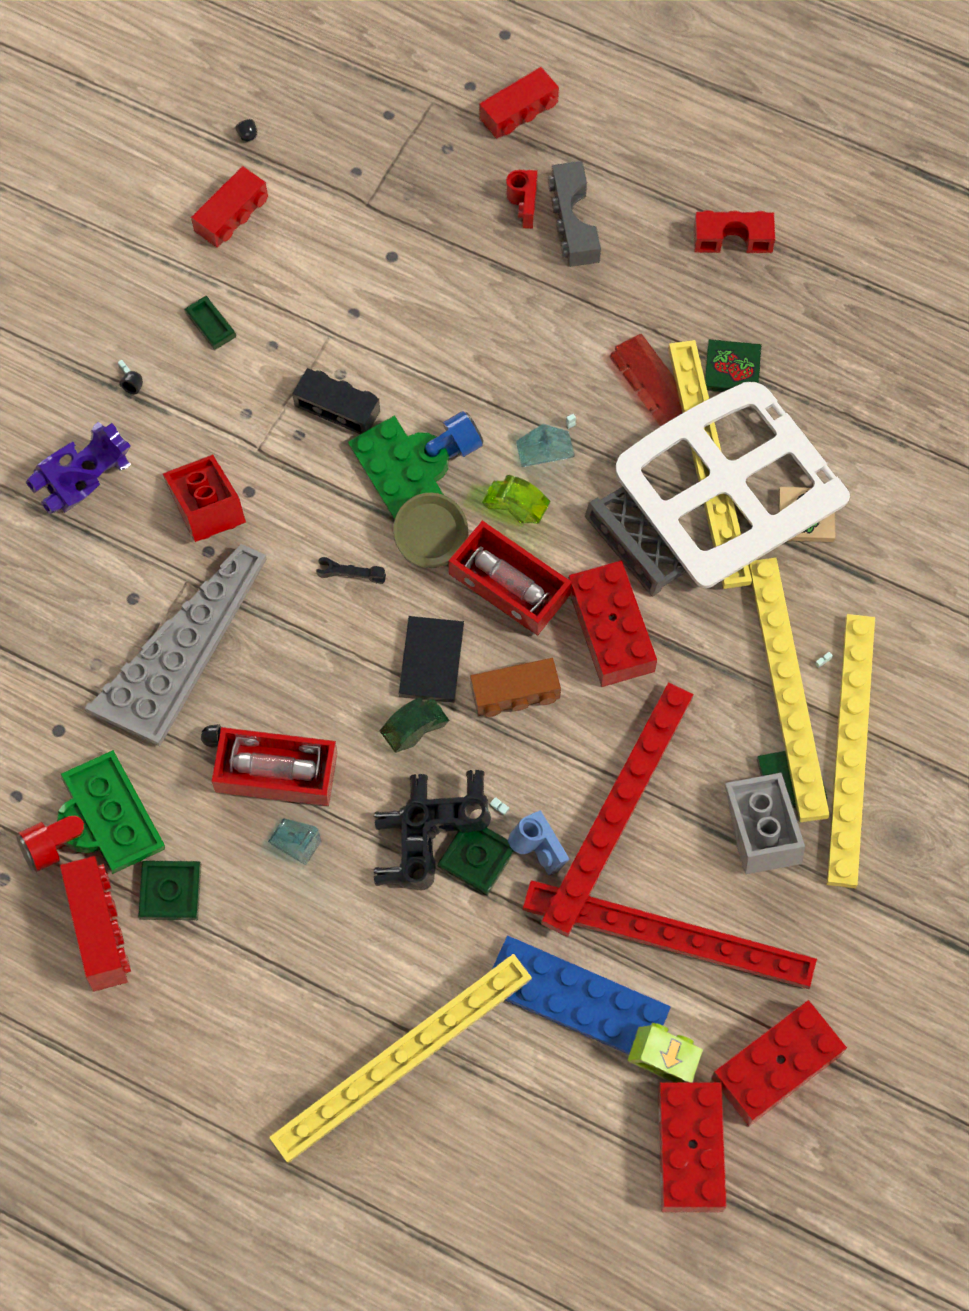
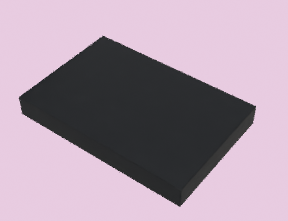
(431, 659)

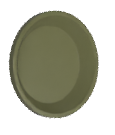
(430, 529)

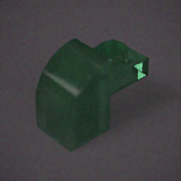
(412, 722)

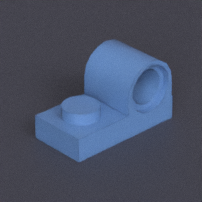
(536, 835)

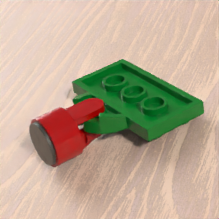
(100, 816)

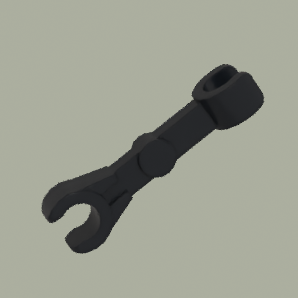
(375, 574)

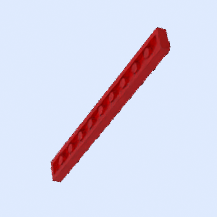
(617, 810)
(682, 938)

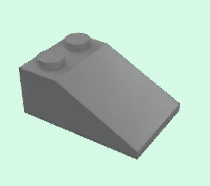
(764, 823)

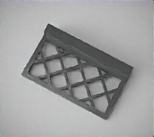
(625, 543)

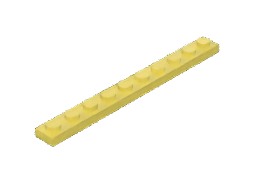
(720, 509)
(788, 691)
(851, 752)
(400, 1058)

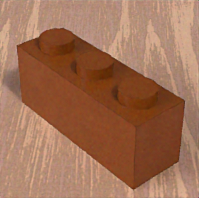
(515, 687)

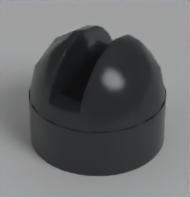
(246, 130)
(131, 382)
(211, 735)

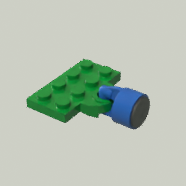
(412, 464)

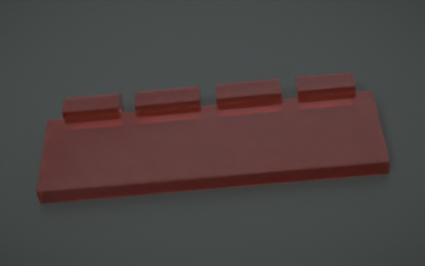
(649, 372)

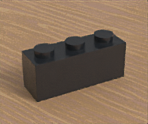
(336, 401)

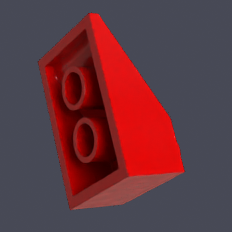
(205, 498)

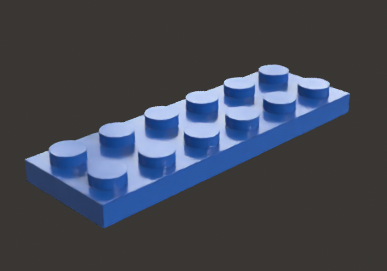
(581, 998)

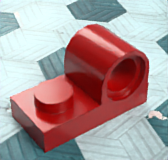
(524, 196)

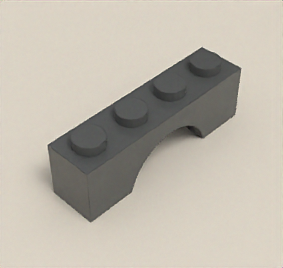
(581, 240)

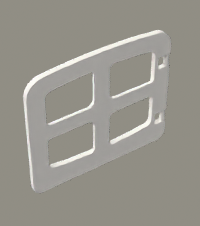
(730, 478)

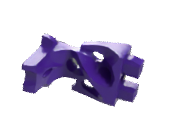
(105, 450)

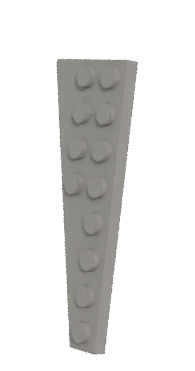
(161, 677)

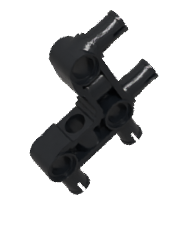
(439, 816)

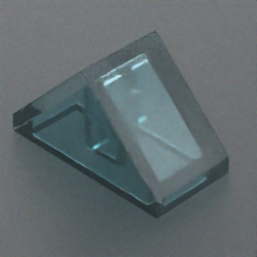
(544, 445)
(296, 839)

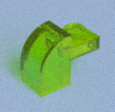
(519, 498)

